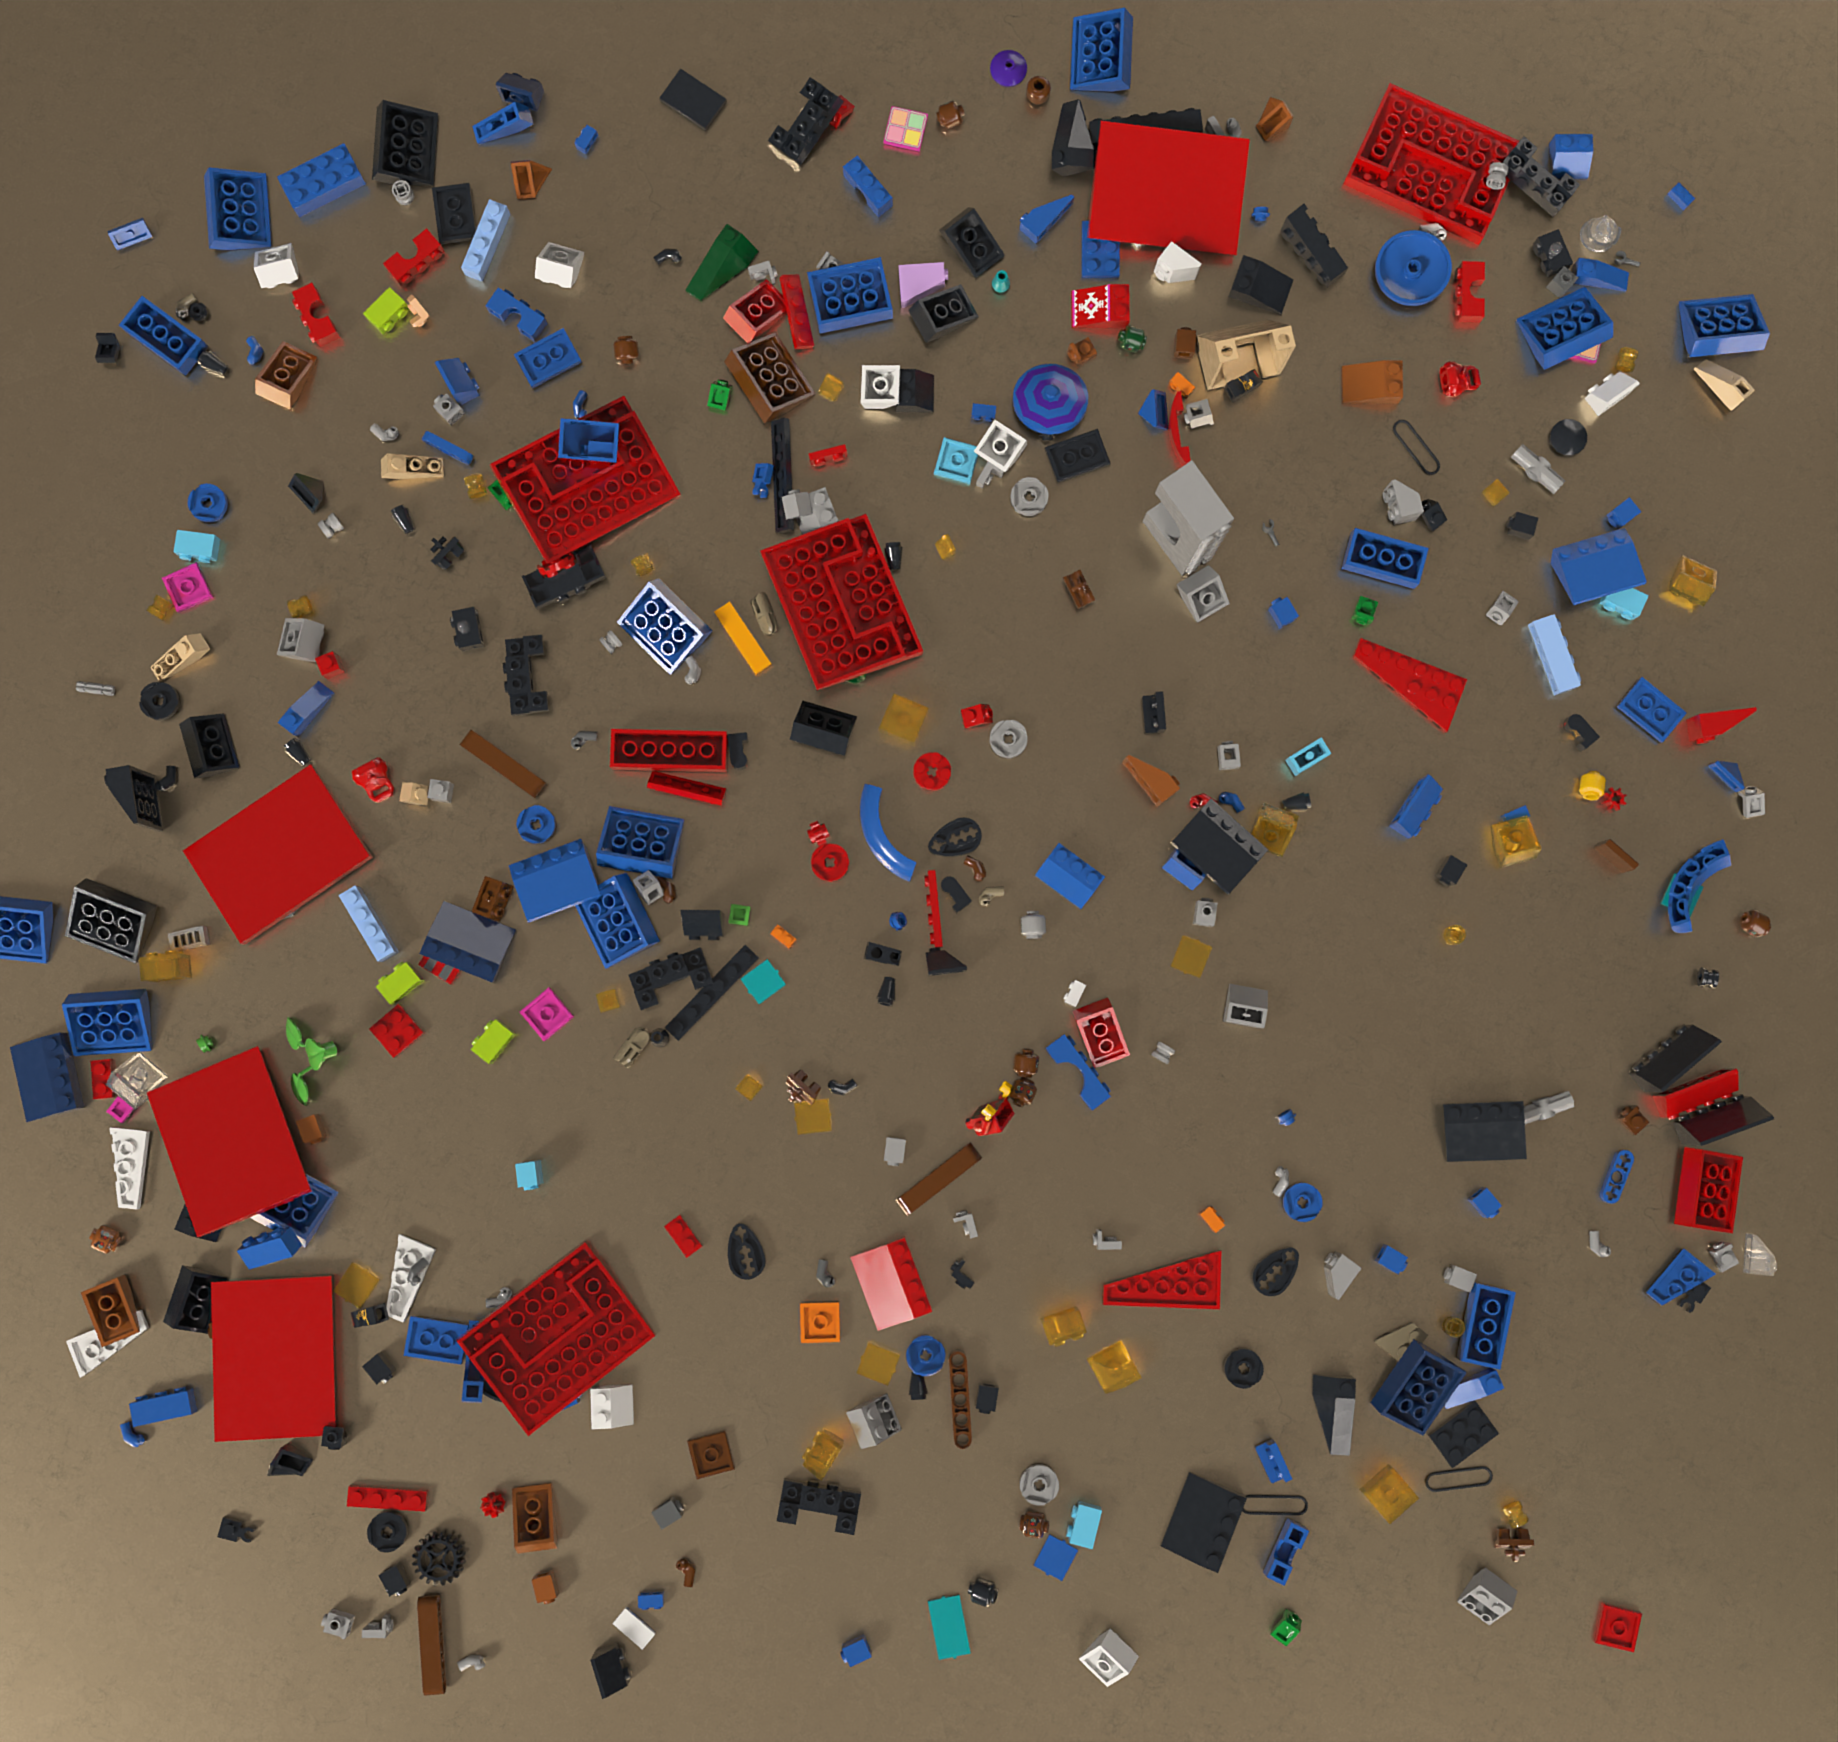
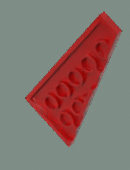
(1419, 683)
(1179, 1285)

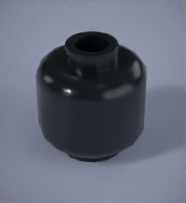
(983, 1592)

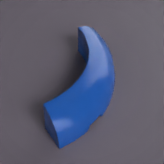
(876, 838)
(1690, 878)

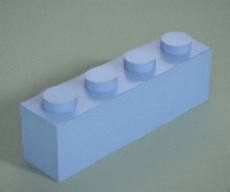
(485, 240)
(1554, 654)
(368, 923)

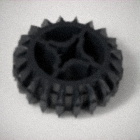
(433, 1553)

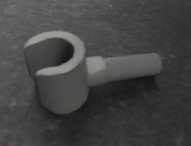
(1625, 260)
(1270, 531)

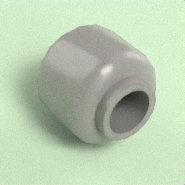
(1033, 925)

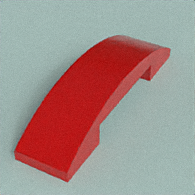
(1181, 453)

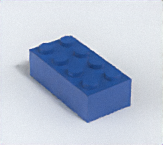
(321, 180)
(163, 335)
(1384, 558)
(1486, 1325)

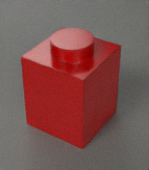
(330, 665)

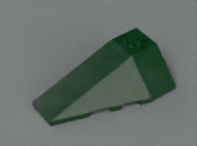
(724, 260)

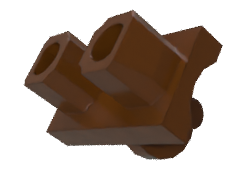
(1079, 589)
(799, 1090)
(1523, 1541)

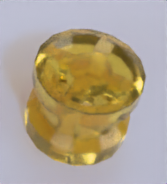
(642, 565)
(1450, 936)

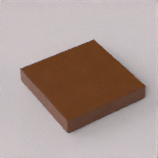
(1616, 856)
(711, 1454)

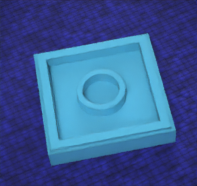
(956, 460)

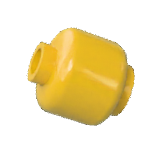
(1592, 785)

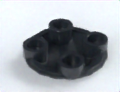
(1568, 437)

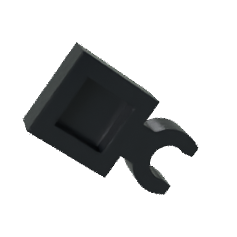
(1696, 1294)
(232, 1529)

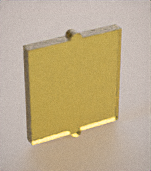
(1191, 956)
(812, 1118)
(356, 1285)
(878, 1364)

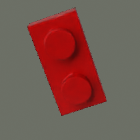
(834, 453)
(100, 1073)
(683, 1236)

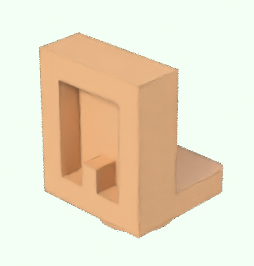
(416, 308)

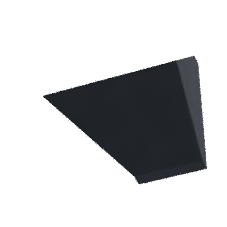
(289, 1462)

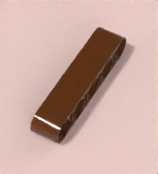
(502, 763)
(938, 1179)
(957, 1408)
(431, 1645)

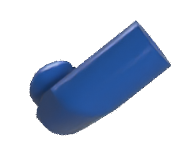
(129, 1437)

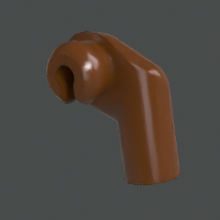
(977, 866)
(669, 889)
(688, 1570)

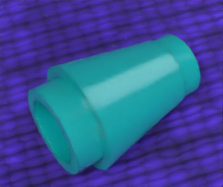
(1001, 281)

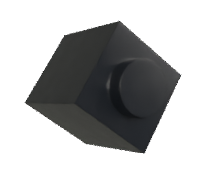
(1522, 525)
(1451, 871)
(379, 1368)
(986, 1398)
(395, 1579)

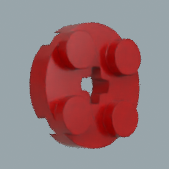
(552, 568)
(932, 760)
(830, 873)

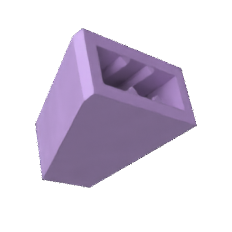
(920, 281)

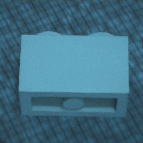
(196, 545)
(1627, 602)
(1308, 756)
(529, 1174)
(1084, 1524)

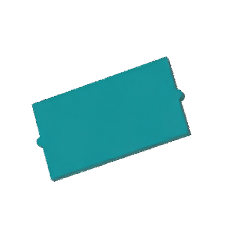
(949, 1627)

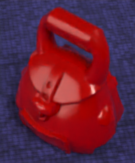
(1456, 378)
(372, 777)

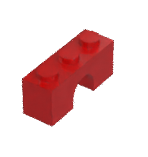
(405, 269)
(308, 301)
(1469, 307)

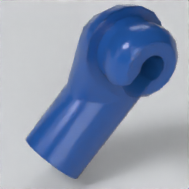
(255, 352)
(577, 404)
(1231, 799)

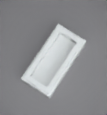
(634, 1628)

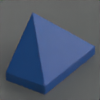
(1155, 409)
(1729, 773)

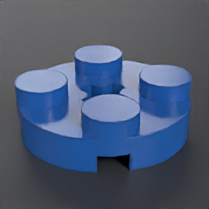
(213, 512)
(531, 815)
(1309, 1193)
(916, 1349)

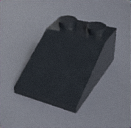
(972, 241)
(1260, 285)
(942, 313)
(703, 924)

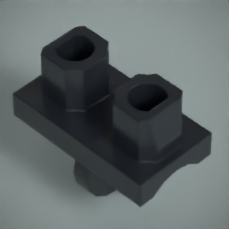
(452, 546)

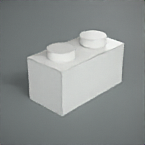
(1076, 990)

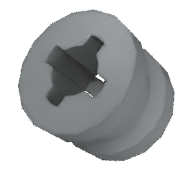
(610, 641)
(1163, 1052)

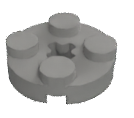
(1037, 489)
(1019, 738)
(1029, 1490)

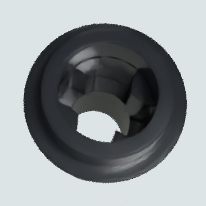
(212, 362)
(403, 518)
(893, 554)
(297, 751)
(1299, 802)
(887, 992)
(664, 1037)
(917, 1387)

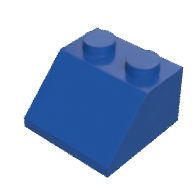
(1571, 155)
(457, 379)
(1183, 870)

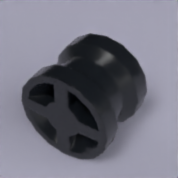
(1708, 978)

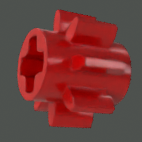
(1608, 799)
(818, 833)
(492, 1504)

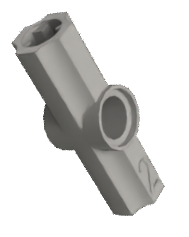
(1538, 468)
(1548, 1107)

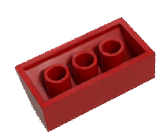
(1697, 1092)

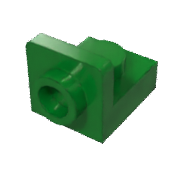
(719, 394)
(498, 492)
(1365, 610)
(1287, 1627)

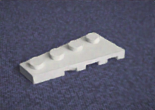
(130, 1155)
(401, 1292)
(89, 1353)

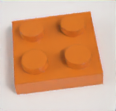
(820, 1322)

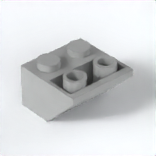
(1402, 502)
(1246, 1006)
(874, 1421)
(1488, 1596)

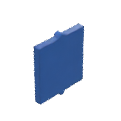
(1055, 1557)

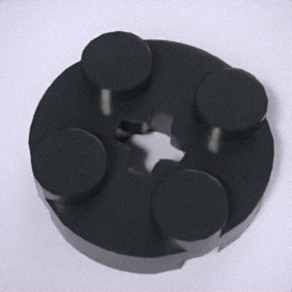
(162, 690)
(1236, 1359)
(379, 1539)

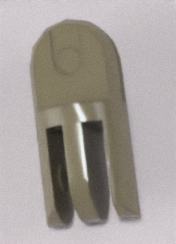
(764, 613)
(632, 1046)

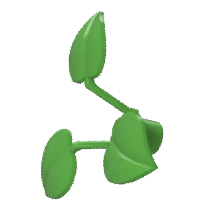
(316, 1053)

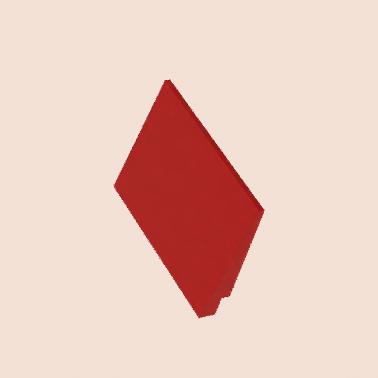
(1431, 163)
(1168, 188)
(580, 500)
(841, 601)
(277, 854)
(229, 1142)
(555, 1338)
(273, 1358)

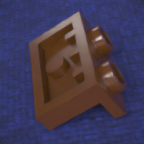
(492, 898)

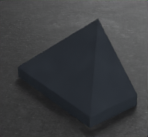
(307, 490)

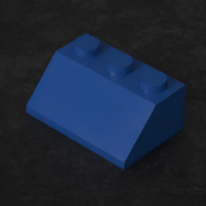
(1417, 807)
(1070, 876)

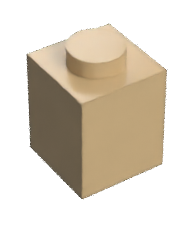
(414, 793)

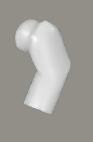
(1434, 229)

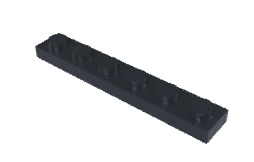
(781, 472)
(711, 993)

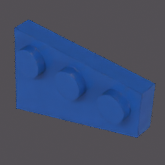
(1679, 1277)

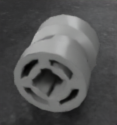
(1497, 175)
(405, 196)
(330, 525)

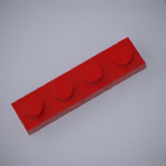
(796, 311)
(686, 788)
(934, 916)
(387, 1498)

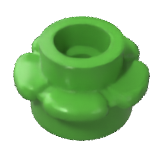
(205, 1043)

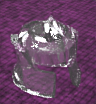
(1600, 233)

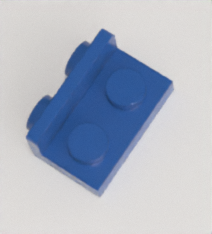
(1273, 1461)

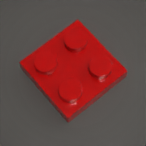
(396, 1030)

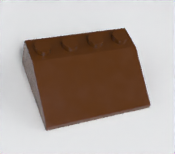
(769, 377)

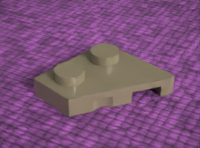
(1399, 1339)

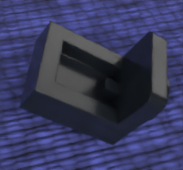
(107, 348)
(1433, 514)
(962, 1280)
(333, 1437)

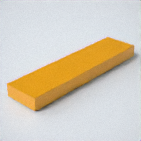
(742, 638)

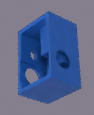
(588, 440)

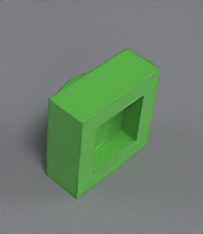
(739, 914)

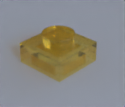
(1495, 492)
(607, 1000)

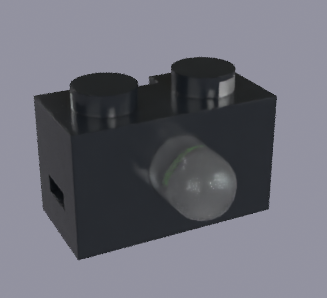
(1552, 252)
(467, 629)

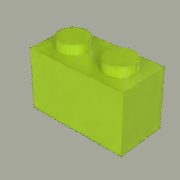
(386, 311)
(399, 982)
(492, 1041)

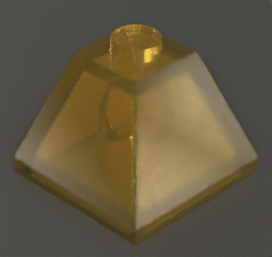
(1114, 1368)

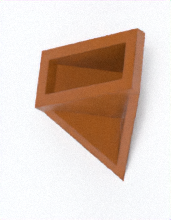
(1274, 119)
(528, 177)

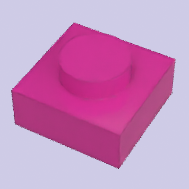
(120, 1110)

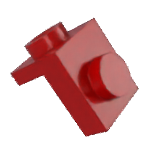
(845, 109)
(977, 715)

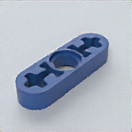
(447, 447)
(1617, 1191)

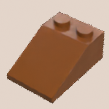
(285, 375)
(1373, 382)
(1155, 782)
(112, 1310)
(534, 1518)

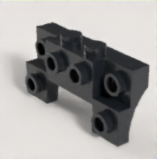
(809, 124)
(1536, 180)
(567, 582)
(520, 677)
(669, 971)
(820, 1499)

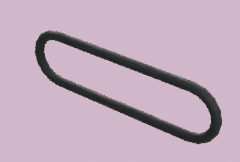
(1424, 444)
(1458, 1487)
(1277, 1513)

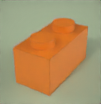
(1181, 384)
(783, 936)
(1215, 1222)

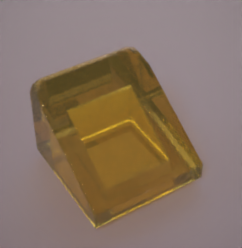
(831, 387)
(945, 547)
(748, 1087)

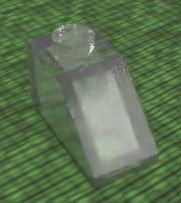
(1758, 1257)

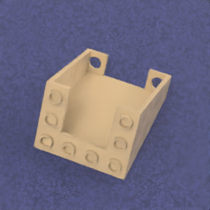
(1272, 344)

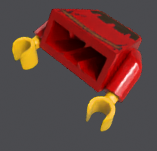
(992, 1116)

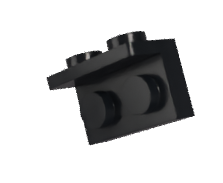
(1154, 713)

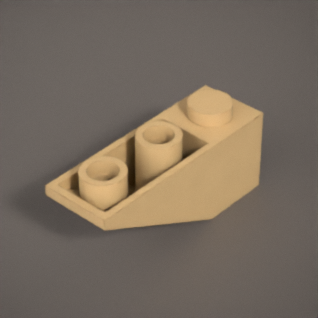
(1726, 384)
(410, 466)
(181, 655)

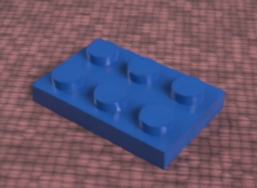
(1099, 256)
(547, 358)
(1651, 709)
(434, 1340)

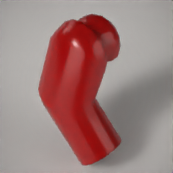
(1200, 800)

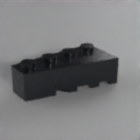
(1313, 246)

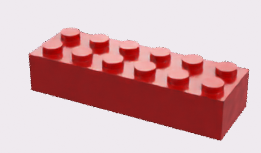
(669, 750)

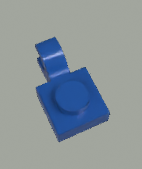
(761, 477)

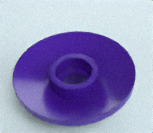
(1008, 75)

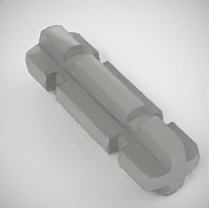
(95, 688)

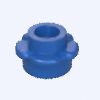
(1260, 213)
(898, 920)
(1287, 1117)

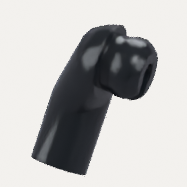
(673, 254)
(167, 781)
(841, 1089)

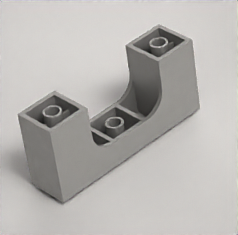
(1188, 519)

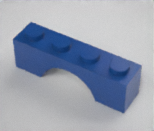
(1093, 1091)
(473, 1380)

